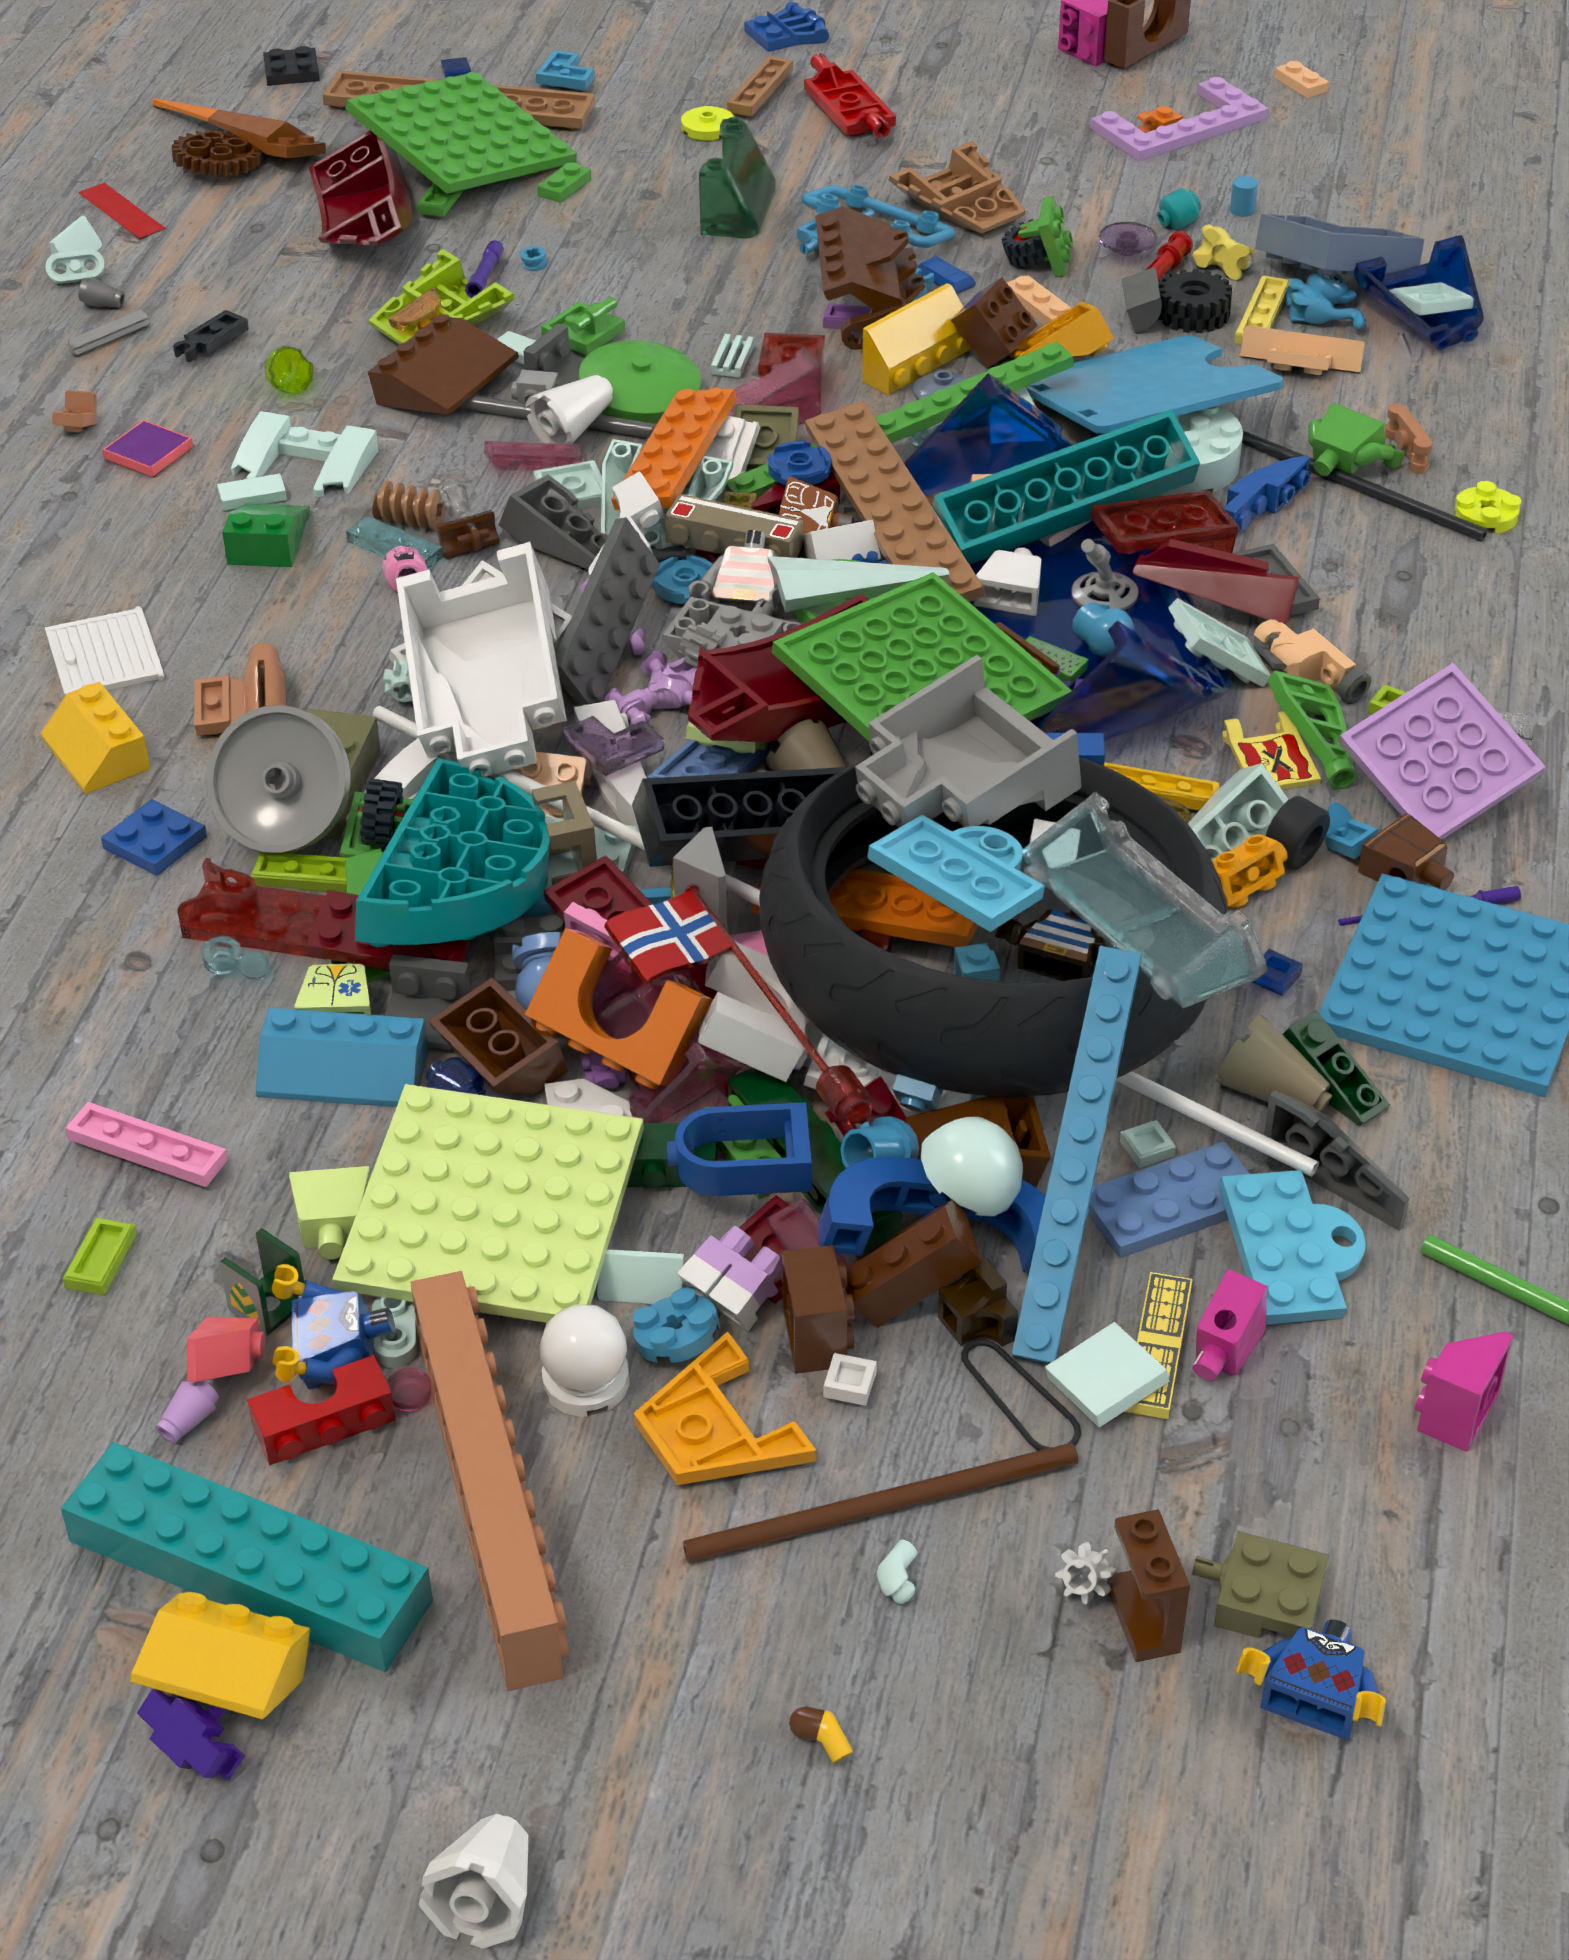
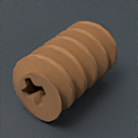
(409, 507)

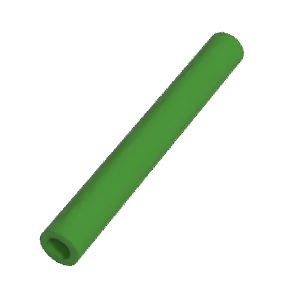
(1496, 1278)

